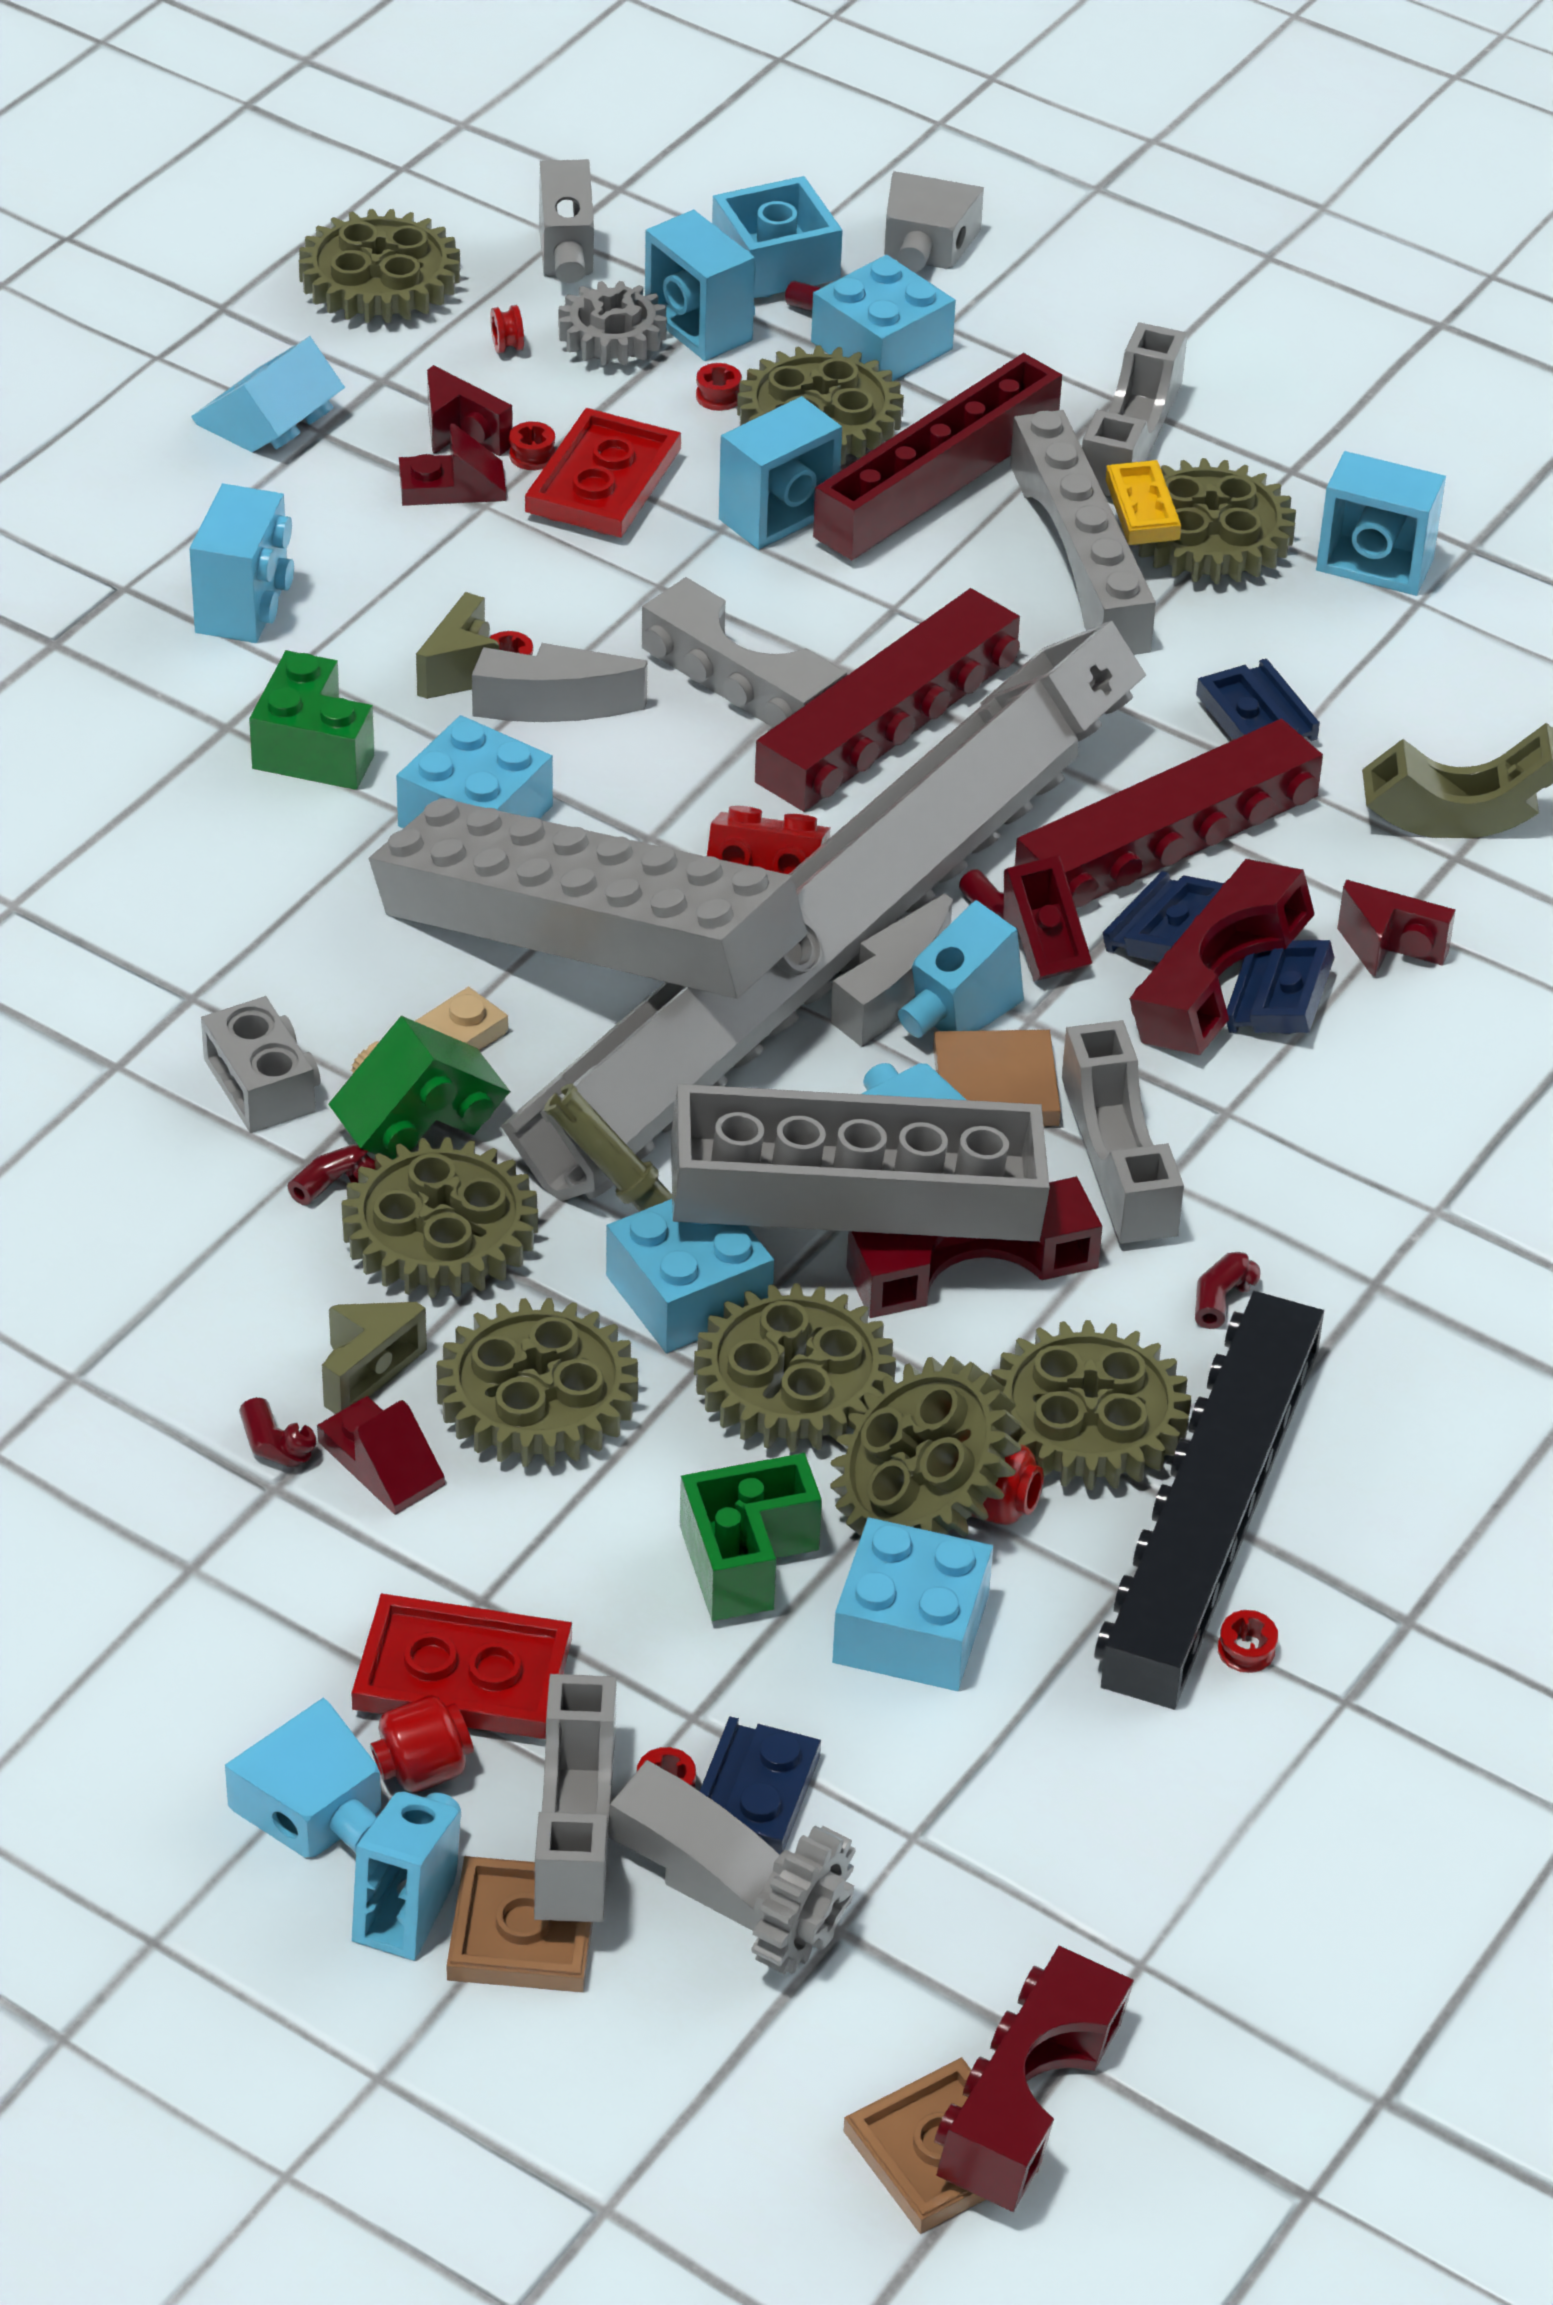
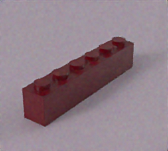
(931, 458)
(886, 699)
(1178, 811)

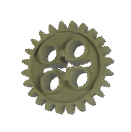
(379, 265)
(842, 387)
(1225, 522)
(440, 1217)
(791, 1365)
(537, 1382)
(1095, 1403)
(927, 1449)

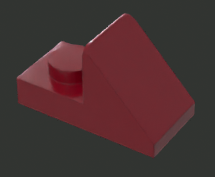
(468, 407)
(463, 477)
(1046, 918)
(1387, 921)
(383, 1451)

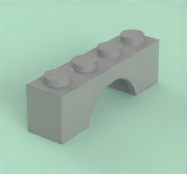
(1141, 403)
(688, 633)
(1133, 1174)
(575, 1799)

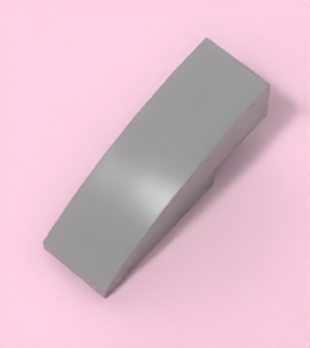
(556, 685)
(873, 992)
(695, 1839)

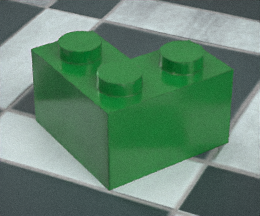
(307, 729)
(411, 1083)
(743, 1521)

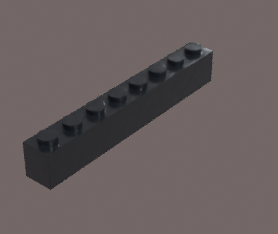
(1210, 1501)

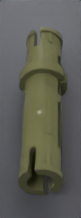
(633, 1179)

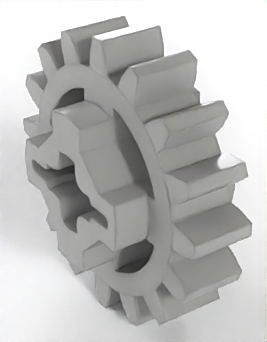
(612, 323)
(803, 1899)

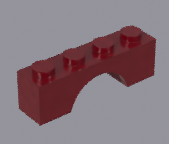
(1252, 913)
(898, 1269)
(1001, 2129)

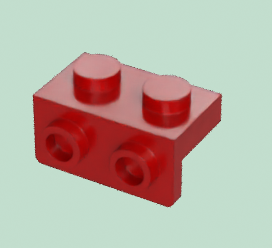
(764, 842)

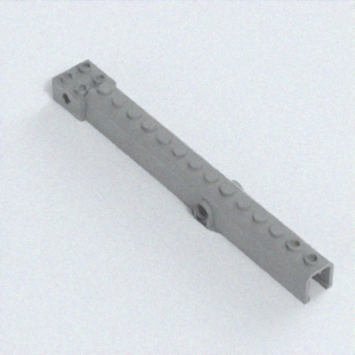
(846, 894)

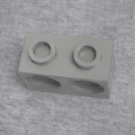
(259, 1063)

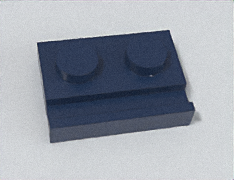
(1254, 698)
(1159, 916)
(1281, 988)
(762, 1777)

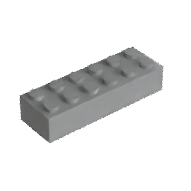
(858, 1163)

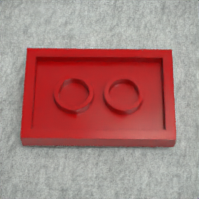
(603, 472)
(469, 1656)

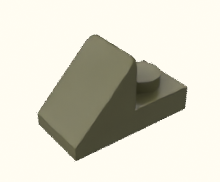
(453, 649)
(370, 1348)

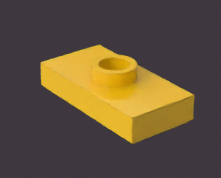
(1143, 502)

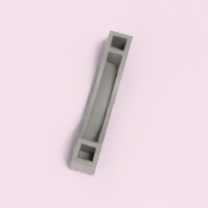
(1106, 575)

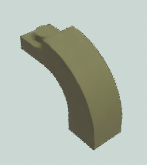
(1460, 800)

